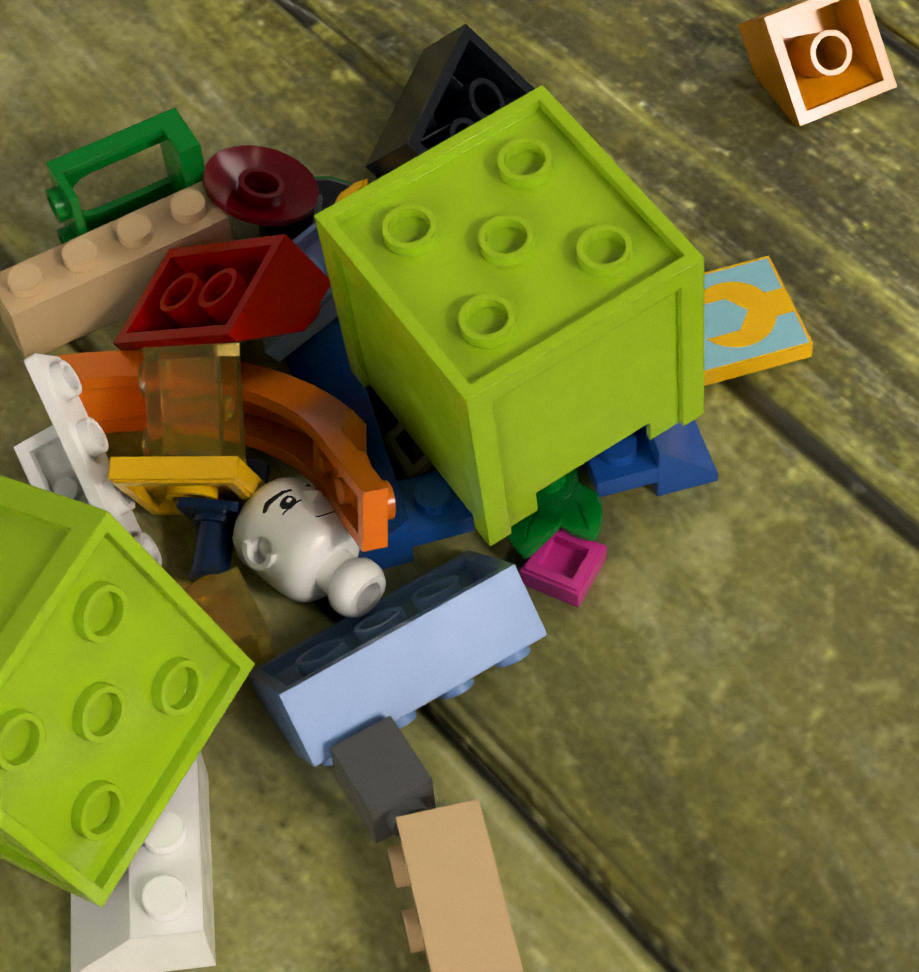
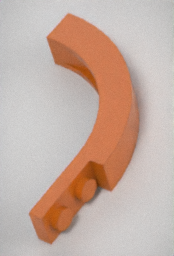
(280, 418)

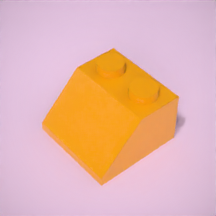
(818, 56)

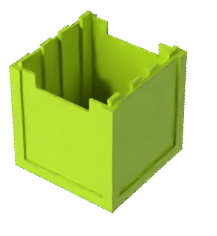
(517, 305)
(100, 689)

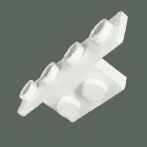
(71, 452)

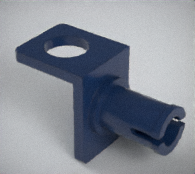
(215, 527)

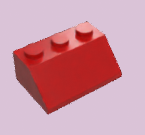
(226, 295)

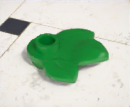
(560, 505)

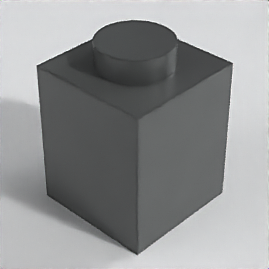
(382, 777)

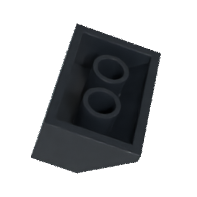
(447, 92)

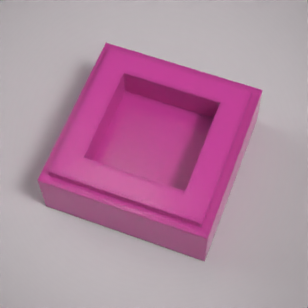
(564, 567)

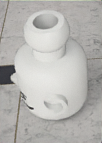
(303, 548)

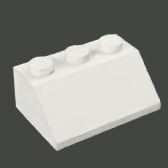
(163, 902)

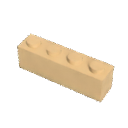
(102, 271)
(454, 891)

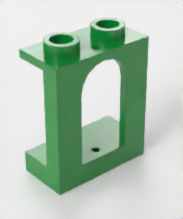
(181, 158)

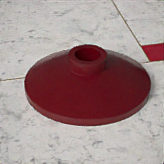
(260, 185)

